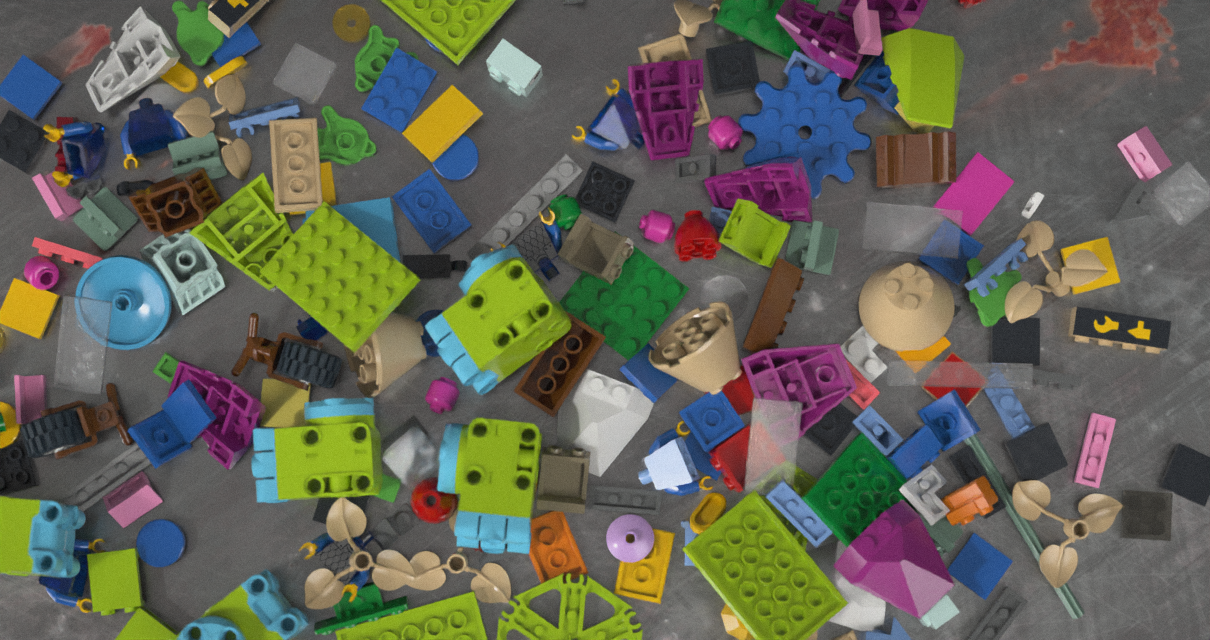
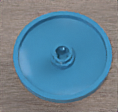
(137, 296)

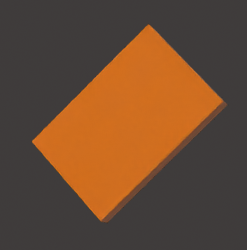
(554, 548)

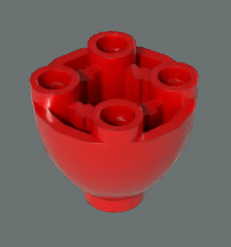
(696, 238)
(442, 509)

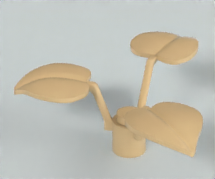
(692, 15)
(198, 122)
(1080, 269)
(1097, 516)
(390, 570)
(490, 584)

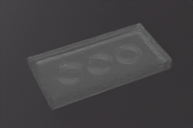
(912, 230)
(82, 344)
(772, 444)

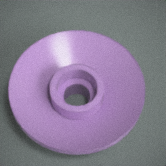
(627, 525)

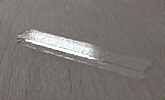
(960, 374)

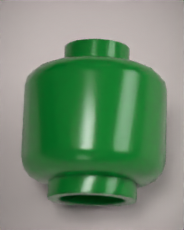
(565, 210)

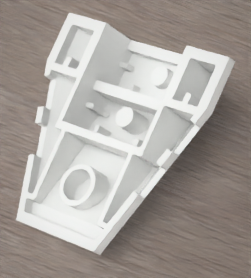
(135, 61)
(601, 418)
(863, 610)

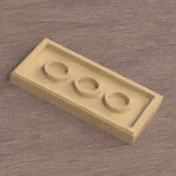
(676, 49)
(295, 165)

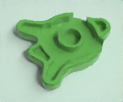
(196, 32)
(374, 57)
(343, 139)
(993, 305)

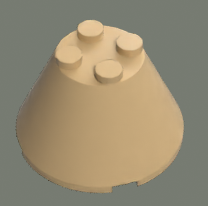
(906, 306)
(700, 348)
(387, 353)

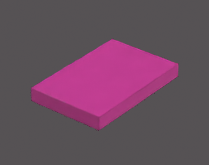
(975, 192)

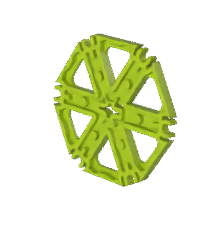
(570, 614)

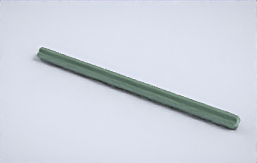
(1023, 525)

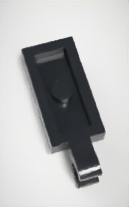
(433, 266)

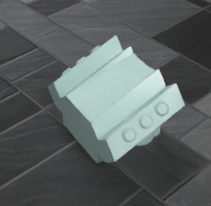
(185, 268)

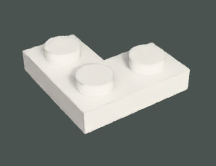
(860, 355)
(921, 494)

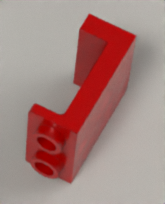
(731, 458)

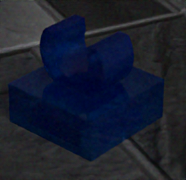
(311, 329)

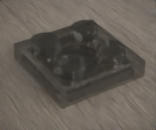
(1146, 515)

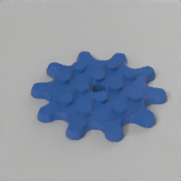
(810, 105)

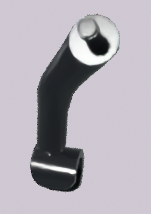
(124, 187)

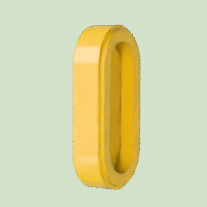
(228, 69)
(181, 78)
(708, 512)

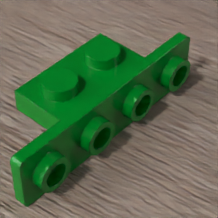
(366, 606)

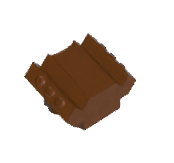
(916, 160)
(176, 202)

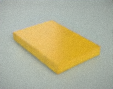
(442, 123)
(646, 577)

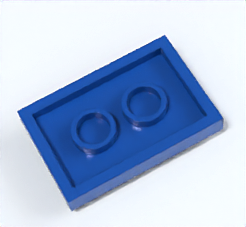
(399, 90)
(431, 211)

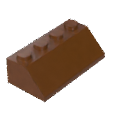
(772, 307)
(559, 367)

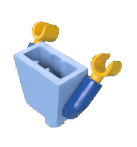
(671, 465)

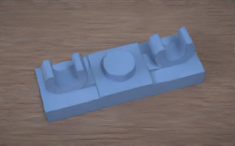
(263, 114)
(997, 267)
(1009, 410)
(798, 512)

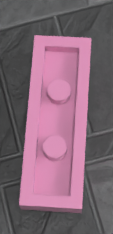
(1094, 450)

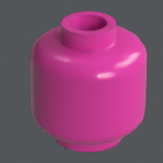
(725, 132)
(657, 226)
(41, 272)
(442, 395)

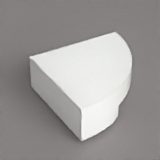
(1032, 204)

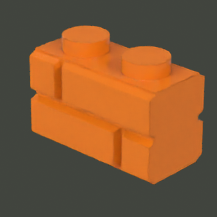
(969, 500)

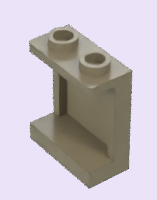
(596, 250)
(563, 479)

